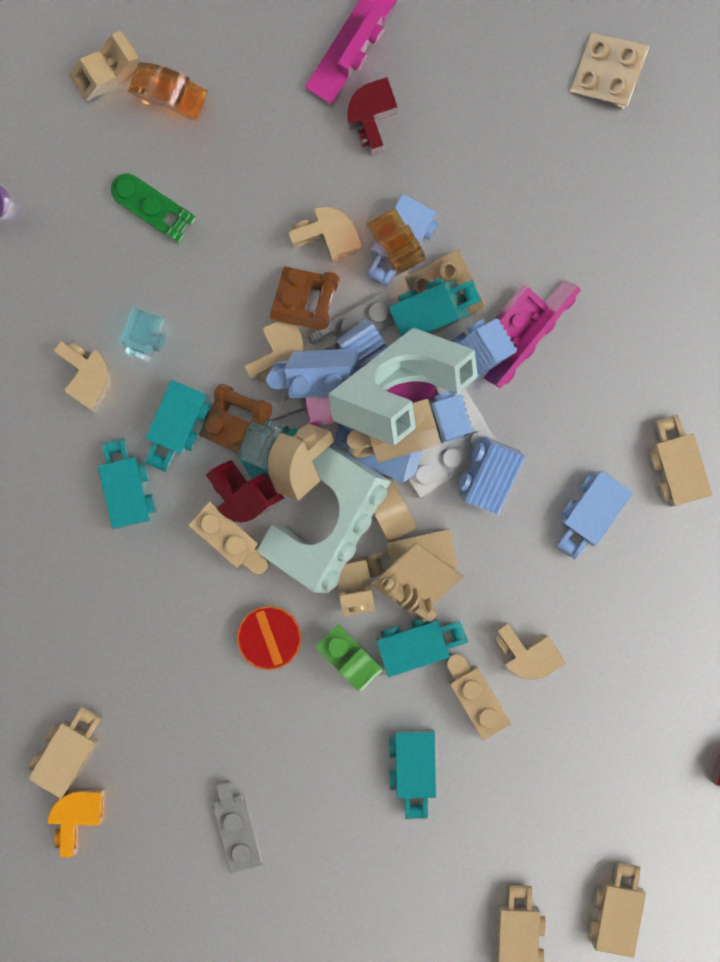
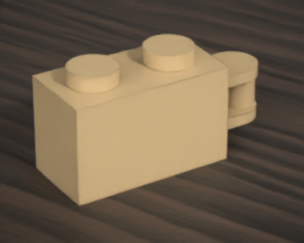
(422, 437)
(679, 464)
(229, 539)
(438, 543)
(476, 697)
(65, 754)
(618, 913)
(520, 928)

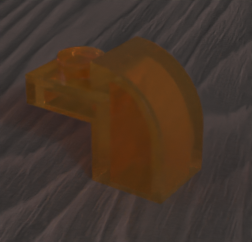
(167, 88)
(396, 242)

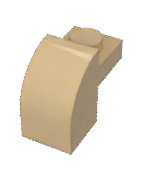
(105, 68)
(331, 225)
(283, 339)
(93, 378)
(292, 457)
(393, 514)
(355, 587)
(530, 662)

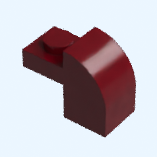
(367, 105)
(243, 498)

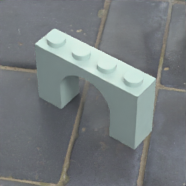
(416, 356)
(358, 495)

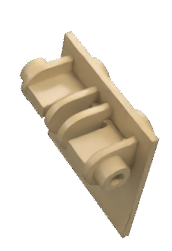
(609, 69)
(449, 267)
(417, 581)

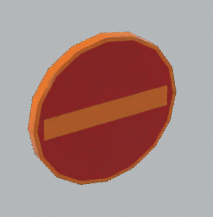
(269, 638)

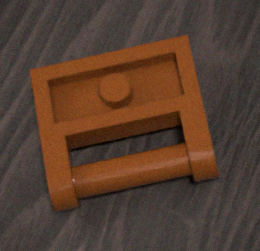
(293, 297)
(226, 428)

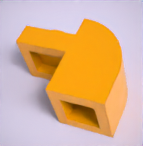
(76, 808)

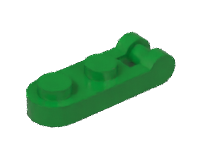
(150, 205)

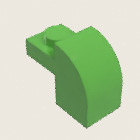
(349, 658)

